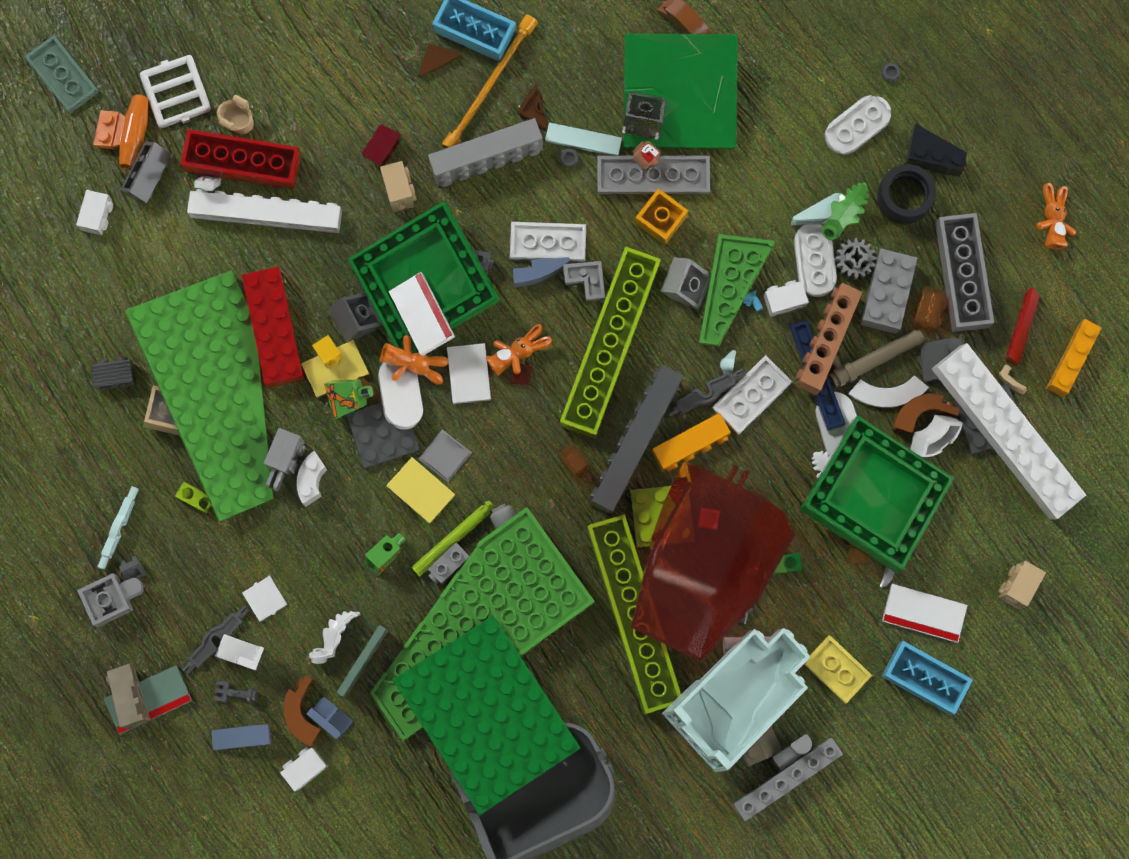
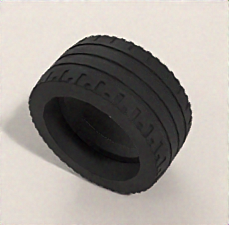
(913, 173)

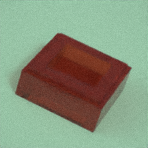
(523, 377)

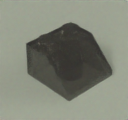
(644, 115)

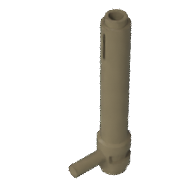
(851, 371)

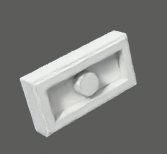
(207, 183)

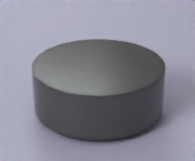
(890, 72)
(568, 158)

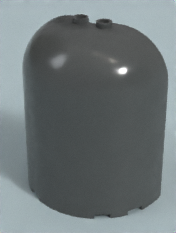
(551, 808)

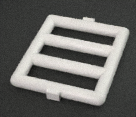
(151, 90)

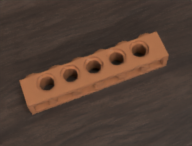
(849, 298)

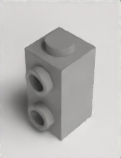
(448, 564)

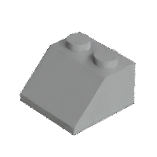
(686, 282)

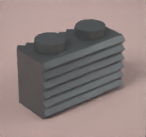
(113, 374)

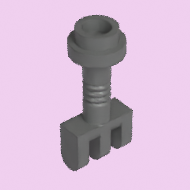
(250, 695)

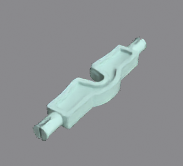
(114, 534)

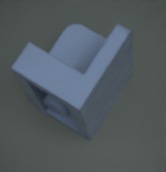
(330, 718)

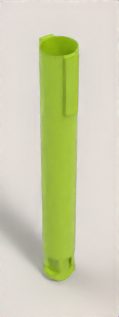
(455, 536)

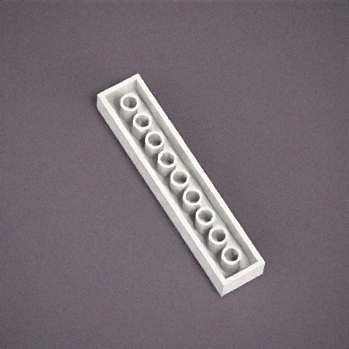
(1008, 432)

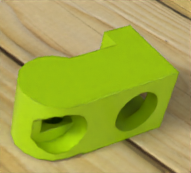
(193, 497)

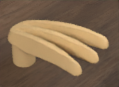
(1007, 379)

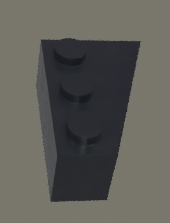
(934, 153)

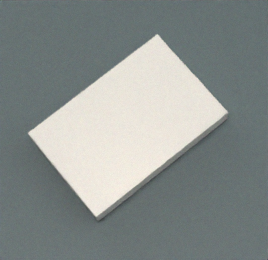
(468, 373)

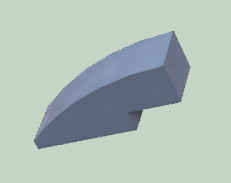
(540, 271)
(241, 737)

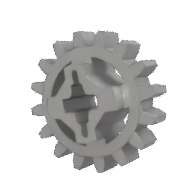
(864, 258)

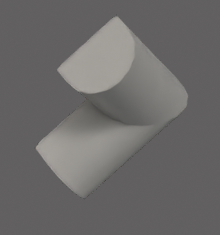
(793, 752)

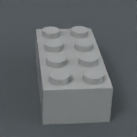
(888, 291)

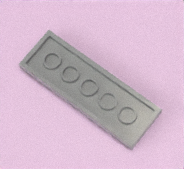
(670, 175)

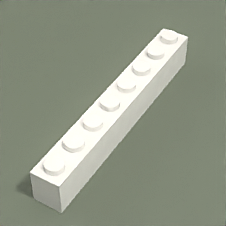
(264, 212)

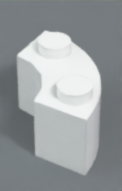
(936, 436)
(308, 479)

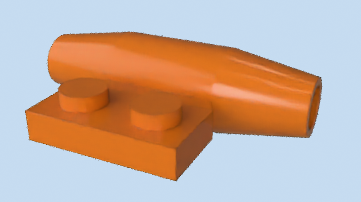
(124, 131)

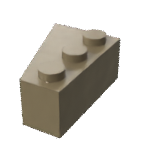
(127, 696)

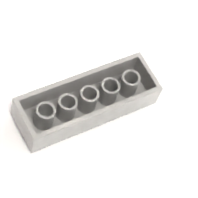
(486, 152)
(964, 272)

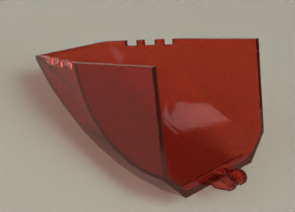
(708, 560)

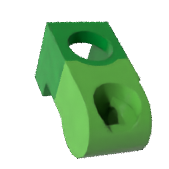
(789, 564)

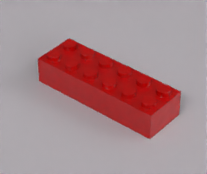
(240, 159)
(273, 327)

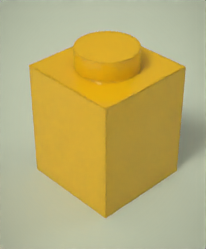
(327, 352)

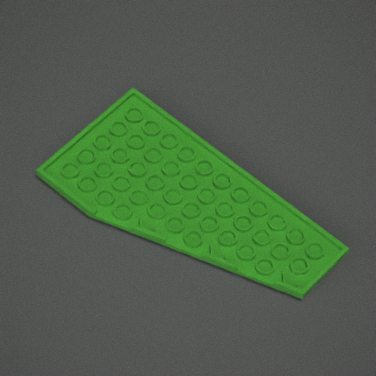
(211, 382)
(508, 576)

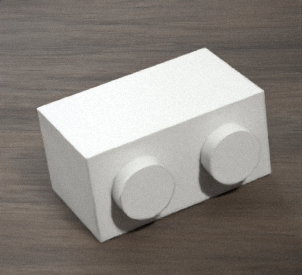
(94, 212)
(785, 298)
(303, 769)

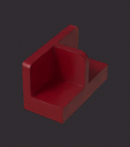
(381, 146)

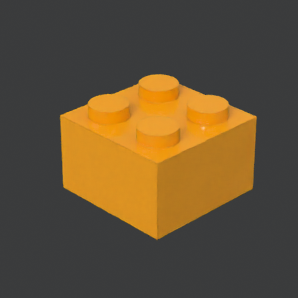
(661, 216)

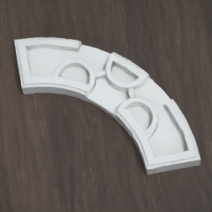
(888, 397)

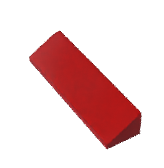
(1022, 326)

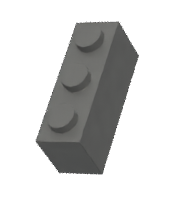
(146, 172)

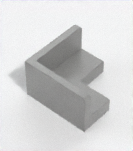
(588, 273)

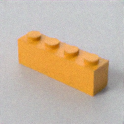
(1073, 358)
(691, 442)

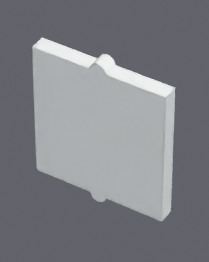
(264, 598)

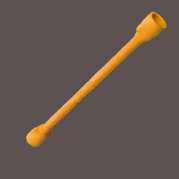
(525, 28)

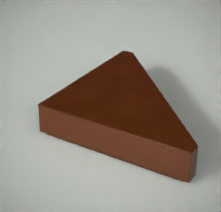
(436, 58)
(533, 108)

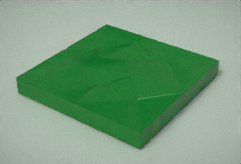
(696, 79)
(440, 251)
(877, 494)

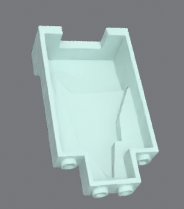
(740, 697)

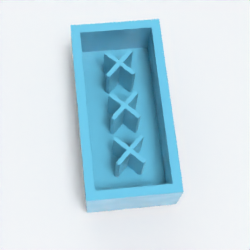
(474, 27)
(927, 678)

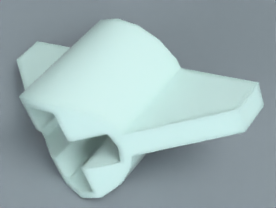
(728, 362)

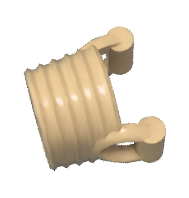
(236, 115)

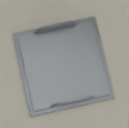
(445, 455)

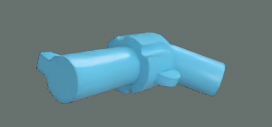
(752, 298)

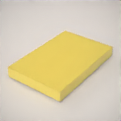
(350, 367)
(420, 490)
(837, 669)

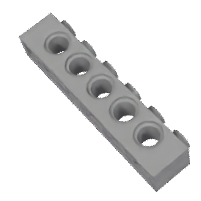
(787, 779)

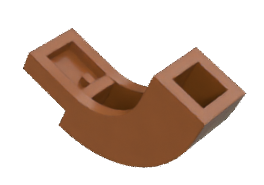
(683, 17)
(907, 416)
(294, 716)

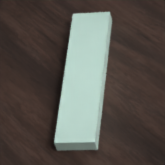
(583, 139)

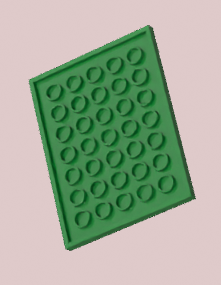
(486, 715)

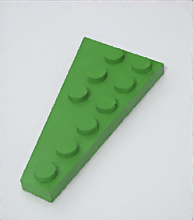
(732, 276)

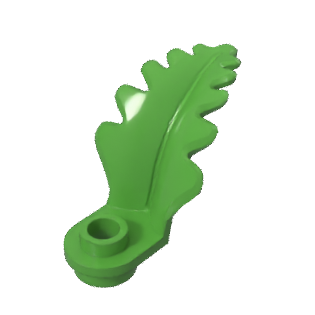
(845, 211)

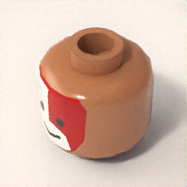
(646, 155)

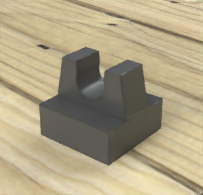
(132, 569)

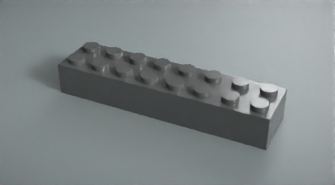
(638, 437)

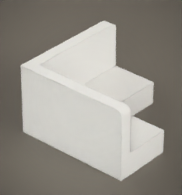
(239, 652)

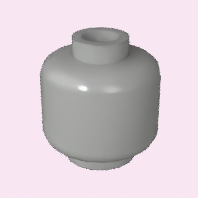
(501, 515)

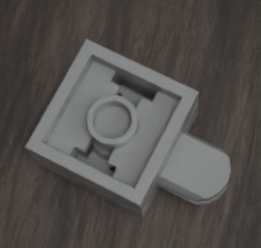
(283, 457)
(109, 598)

